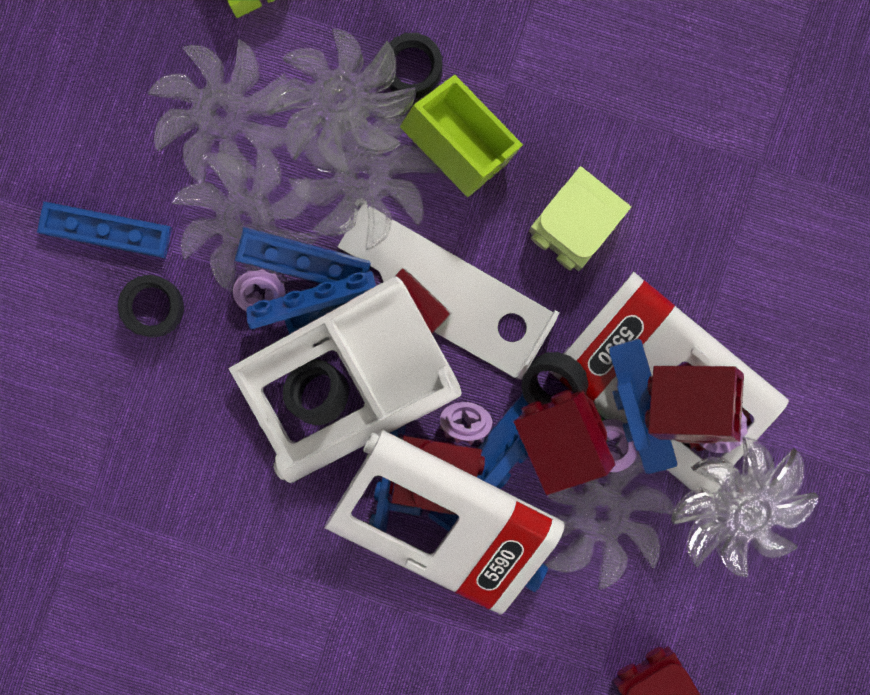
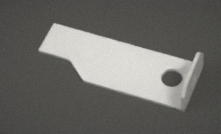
(467, 292)

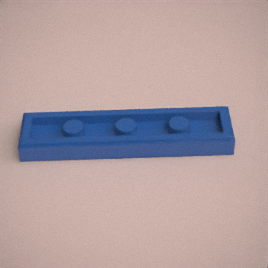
(104, 230)
(296, 257)

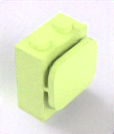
(578, 219)

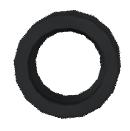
(422, 42)
(131, 290)
(557, 363)
(334, 403)

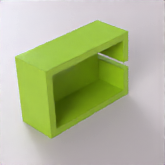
(460, 135)

